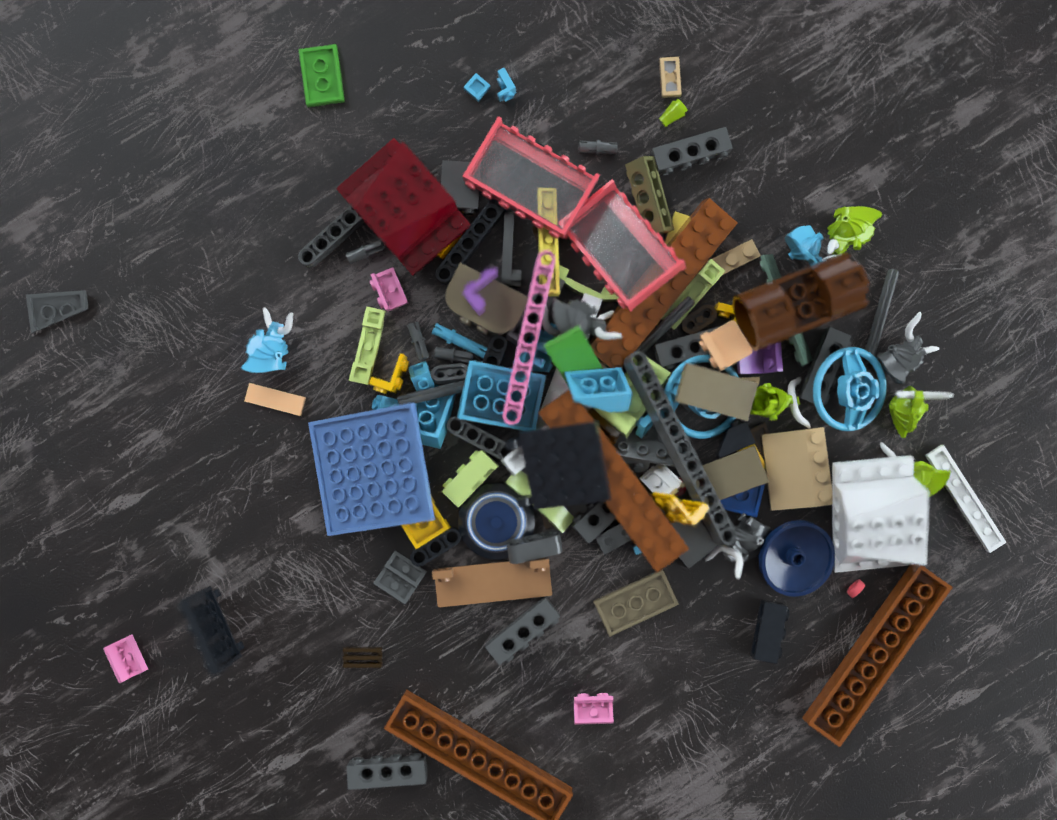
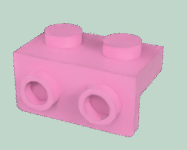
(389, 289)
(125, 658)
(593, 709)

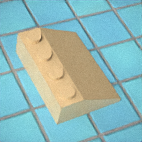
(797, 469)

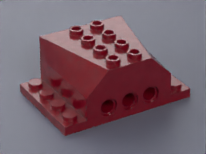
(404, 205)

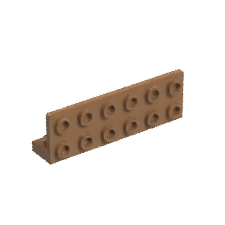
(492, 582)

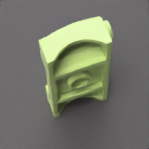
(626, 420)

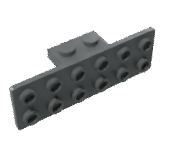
(640, 452)

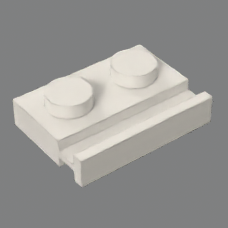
(661, 480)

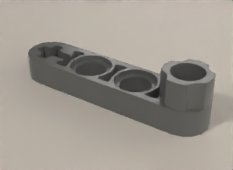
(510, 276)

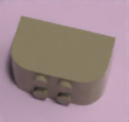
(502, 304)

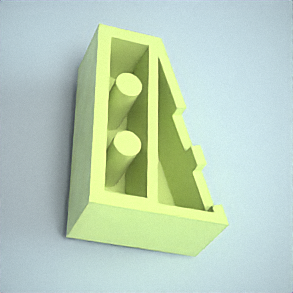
(469, 477)

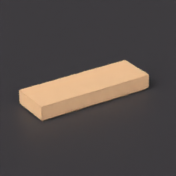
(275, 399)

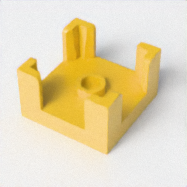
(423, 532)

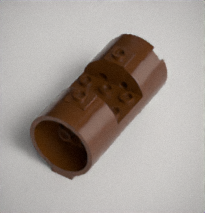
(801, 301)

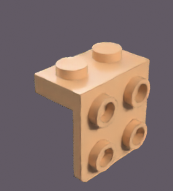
(725, 345)

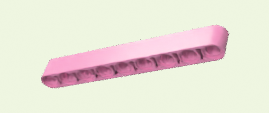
(543, 290)

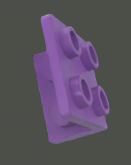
(472, 289)
(762, 361)

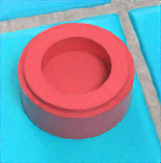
(855, 588)

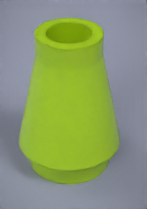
(673, 112)

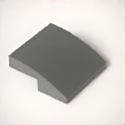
(399, 577)

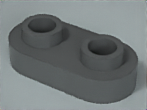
(449, 373)

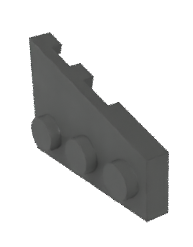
(51, 308)

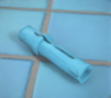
(459, 340)

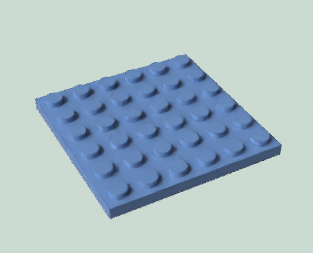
(371, 470)

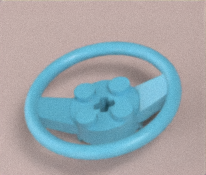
(855, 378)
(672, 387)

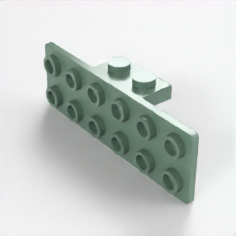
(802, 351)

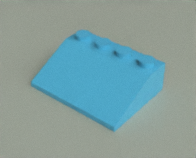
(486, 394)

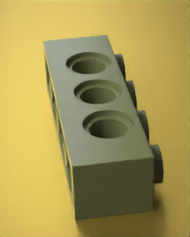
(646, 168)

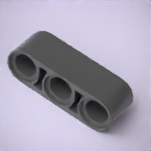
(534, 547)

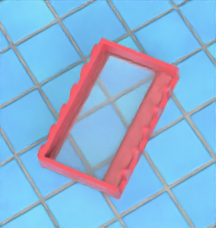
(529, 179)
(622, 247)

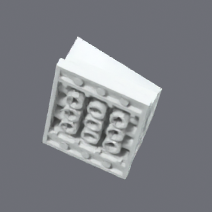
(878, 514)

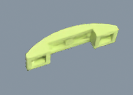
(698, 287)
(581, 289)
(368, 346)
(557, 516)

